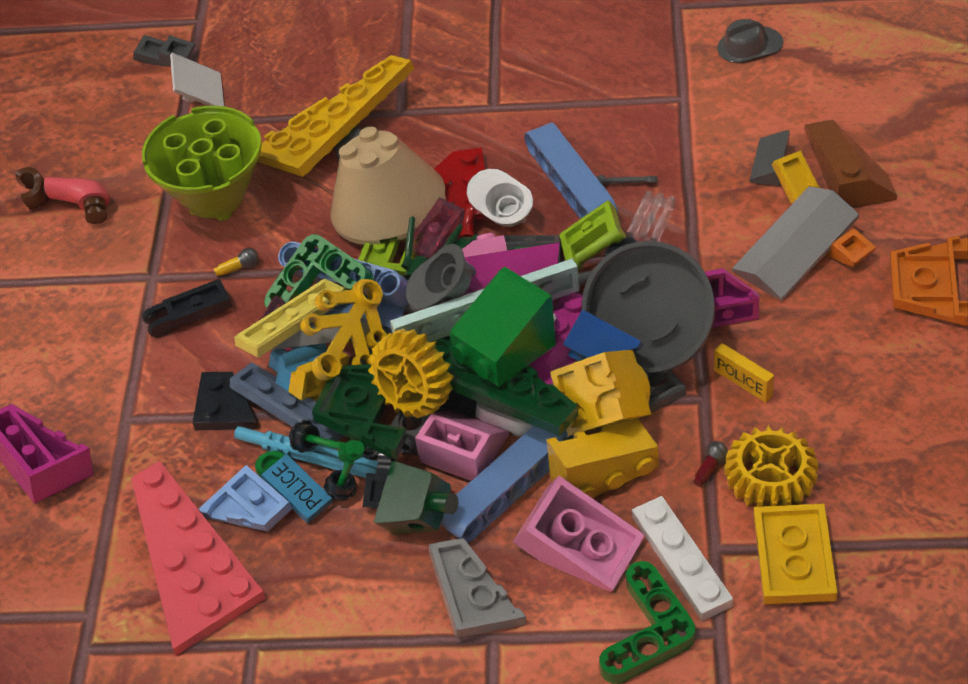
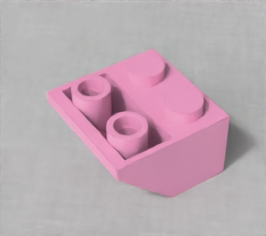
(459, 443)

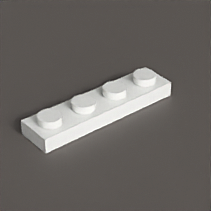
(682, 558)

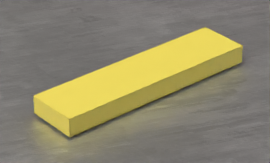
(283, 321)

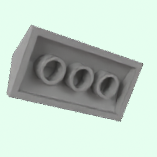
(796, 242)

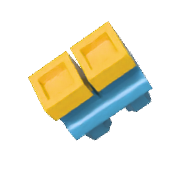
(295, 369)

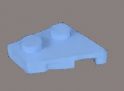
(247, 502)

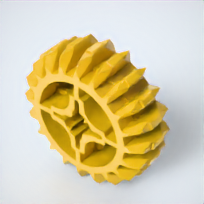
(410, 373)
(772, 457)

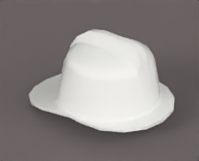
(500, 197)

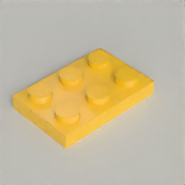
(794, 554)

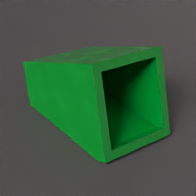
(504, 328)

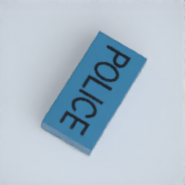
(298, 488)

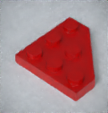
(457, 172)

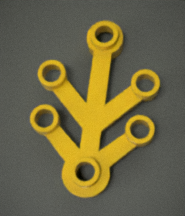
(349, 325)

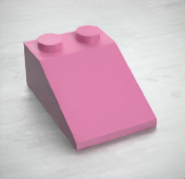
(578, 536)

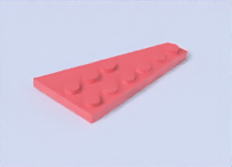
(193, 567)

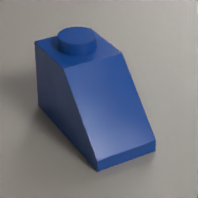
(594, 336)

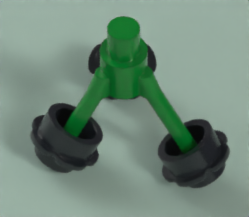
(340, 483)

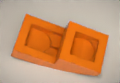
(851, 248)

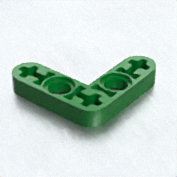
(319, 262)
(661, 624)

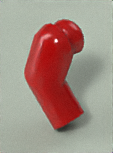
(468, 221)

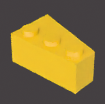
(605, 458)

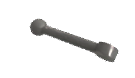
(648, 179)

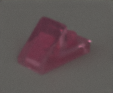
(437, 228)

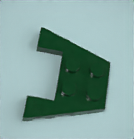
(354, 409)

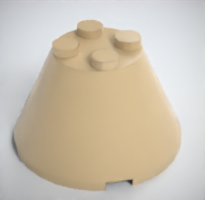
(381, 188)

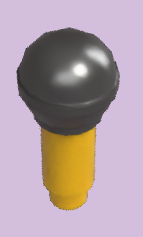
(247, 259)

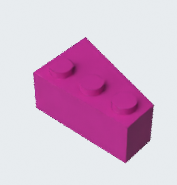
(38, 457)

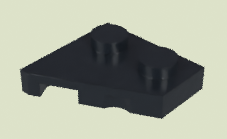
(219, 405)

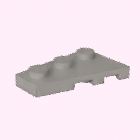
(469, 593)

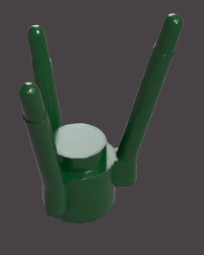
(410, 264)

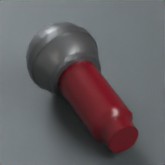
(715, 455)

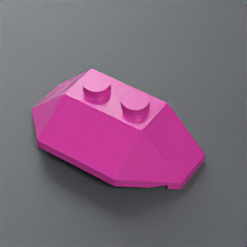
(733, 298)

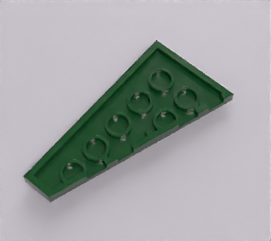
(521, 396)

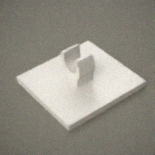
(196, 81)

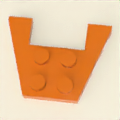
(926, 280)

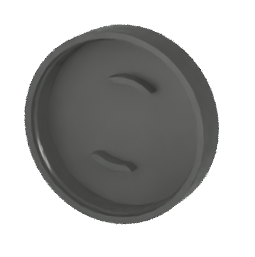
(656, 298)

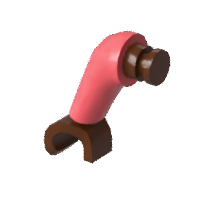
(87, 193)

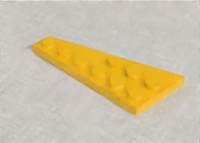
(328, 121)

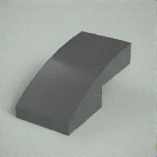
(158, 52)

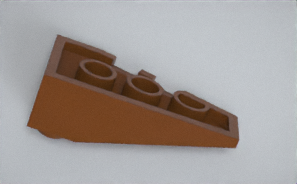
(847, 166)

